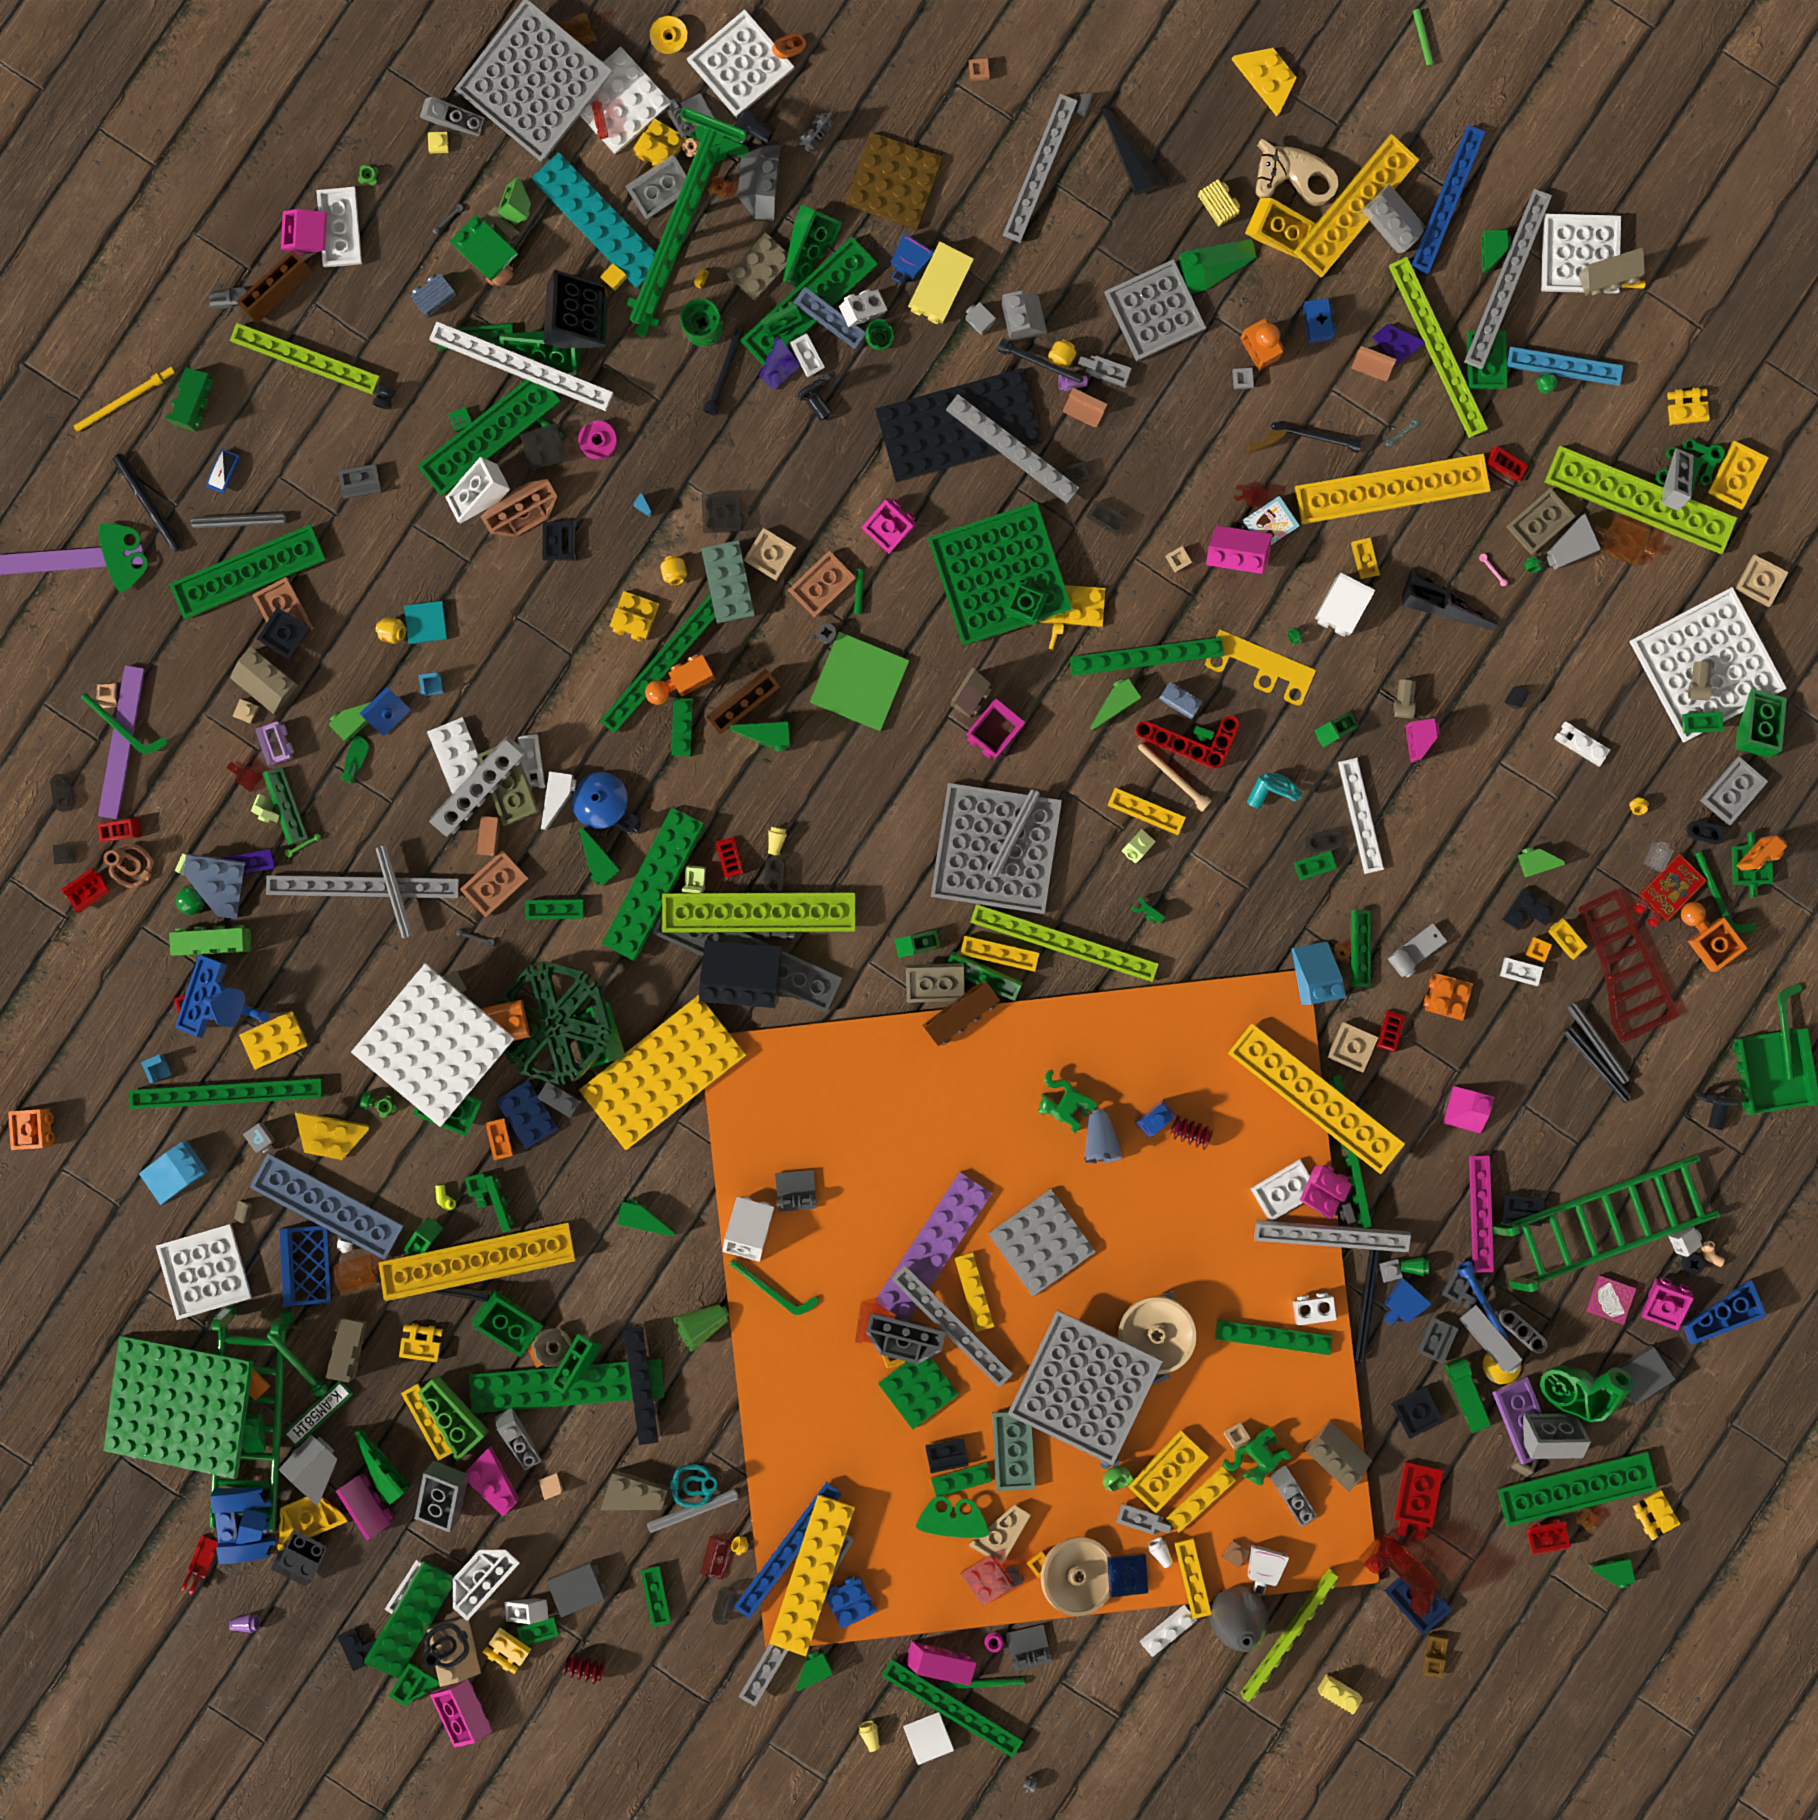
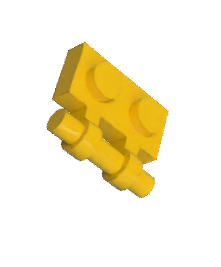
(1689, 412)
(420, 1349)
(1661, 1512)
(508, 1646)

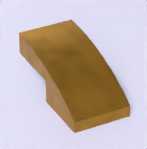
(1270, 439)
(1435, 1655)

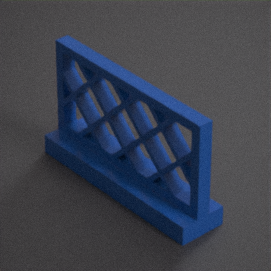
(288, 1268)

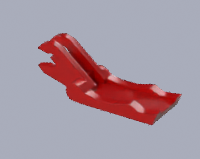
(200, 1562)

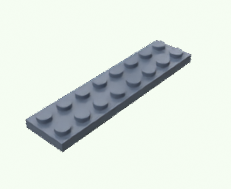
(326, 1206)

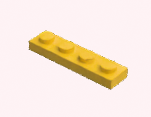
(1146, 811)
(999, 953)
(974, 1292)
(426, 1422)
(1200, 1499)
(1192, 1578)

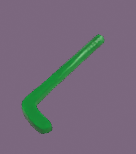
(144, 749)
(1738, 928)
(1782, 1004)
(796, 1310)
(945, 1685)

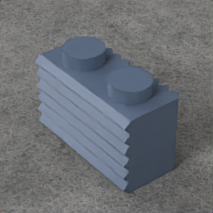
(432, 295)
(1180, 700)

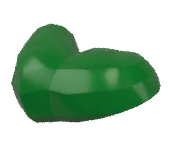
(1584, 1395)

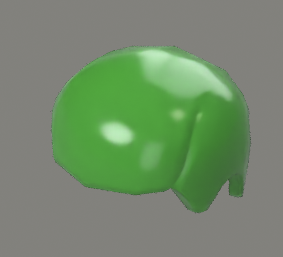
(1116, 1478)

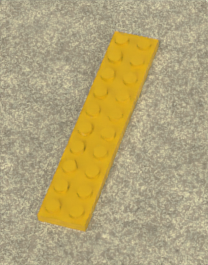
(1392, 489)
(1316, 1098)
(476, 1261)

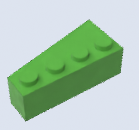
(452, 1417)

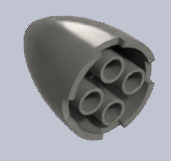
(1239, 1618)

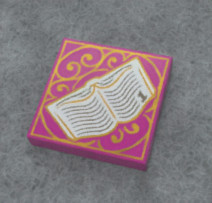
(1611, 1300)

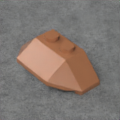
(521, 509)

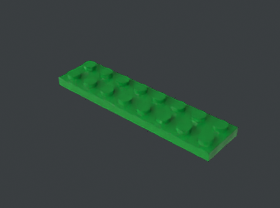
(829, 282)
(488, 434)
(247, 572)
(654, 878)
(1577, 1488)

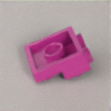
(889, 524)
(1325, 1190)
(1667, 1303)

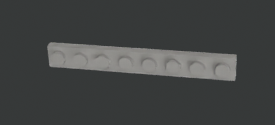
(1040, 168)
(1012, 449)
(1332, 1236)
(951, 1325)

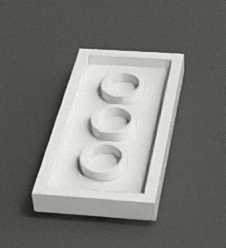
(342, 228)
(455, 753)

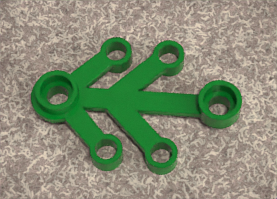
(1697, 461)

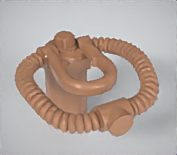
(115, 858)

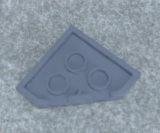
(217, 882)

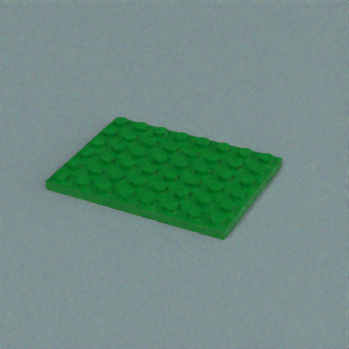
(178, 1406)

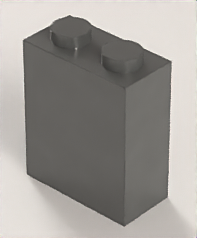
(1648, 1374)
(577, 1588)

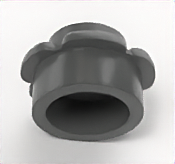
(1030, 1783)

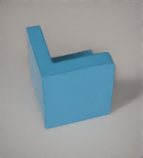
(431, 684)
(156, 1068)

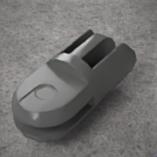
(225, 298)

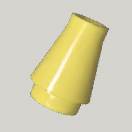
(776, 839)
(869, 1733)

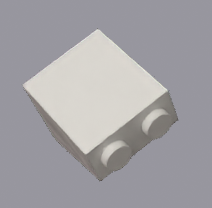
(1344, 604)
(748, 1228)

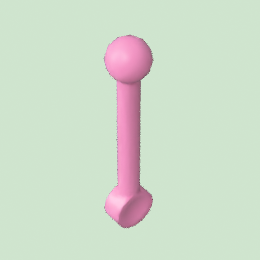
(1483, 557)

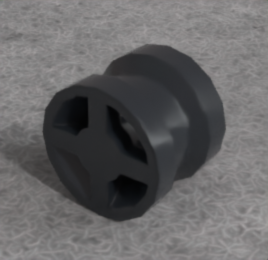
(1689, 1261)

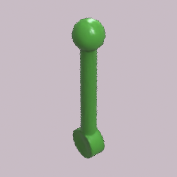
(289, 853)

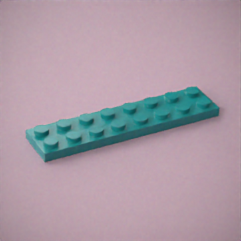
(595, 218)

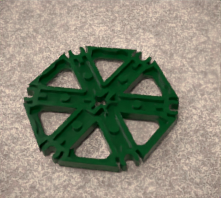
(564, 1009)

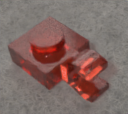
(245, 777)

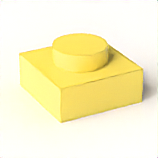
(438, 142)

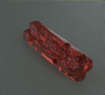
(599, 119)

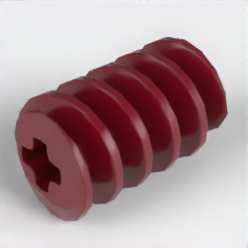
(1189, 1131)
(584, 1668)

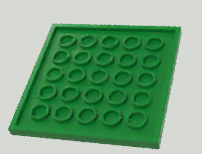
(982, 567)

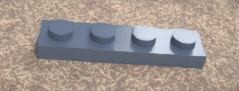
(828, 317)

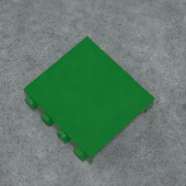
(1764, 1072)

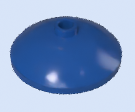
(609, 806)

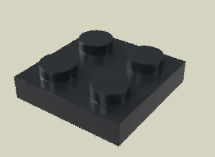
(283, 633)
(1417, 1412)

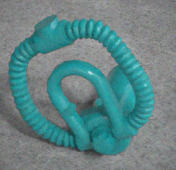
(1265, 784)
(709, 1485)

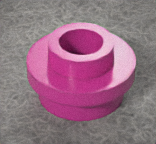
(993, 1648)

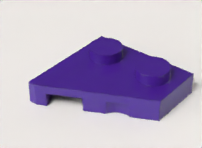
(1397, 343)
(778, 365)

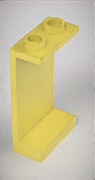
(940, 283)

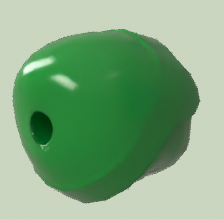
(1546, 383)

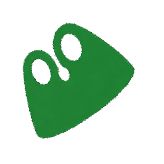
(112, 547)
(961, 1526)

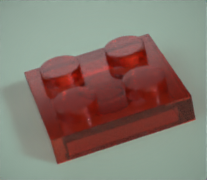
(988, 1579)

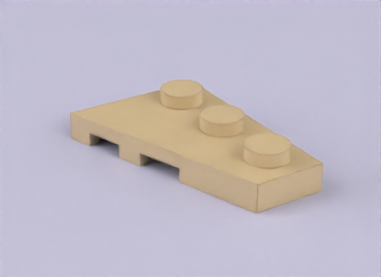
(1002, 1534)

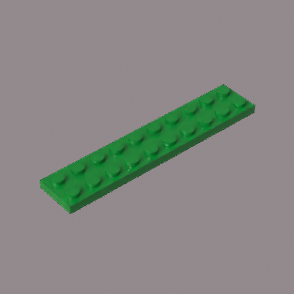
(532, 1390)

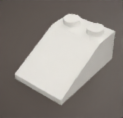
(477, 490)

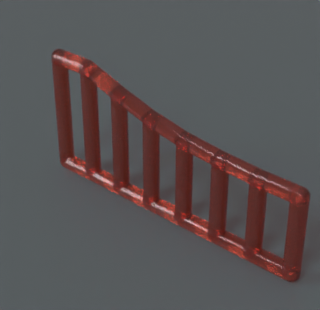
(1610, 980)

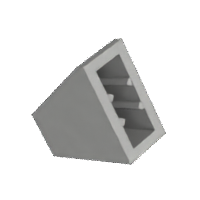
(1573, 544)

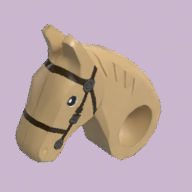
(1297, 166)

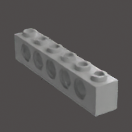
(507, 748)

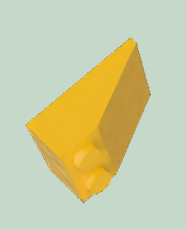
(1278, 226)

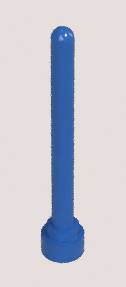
(1467, 1271)

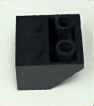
(299, 1558)

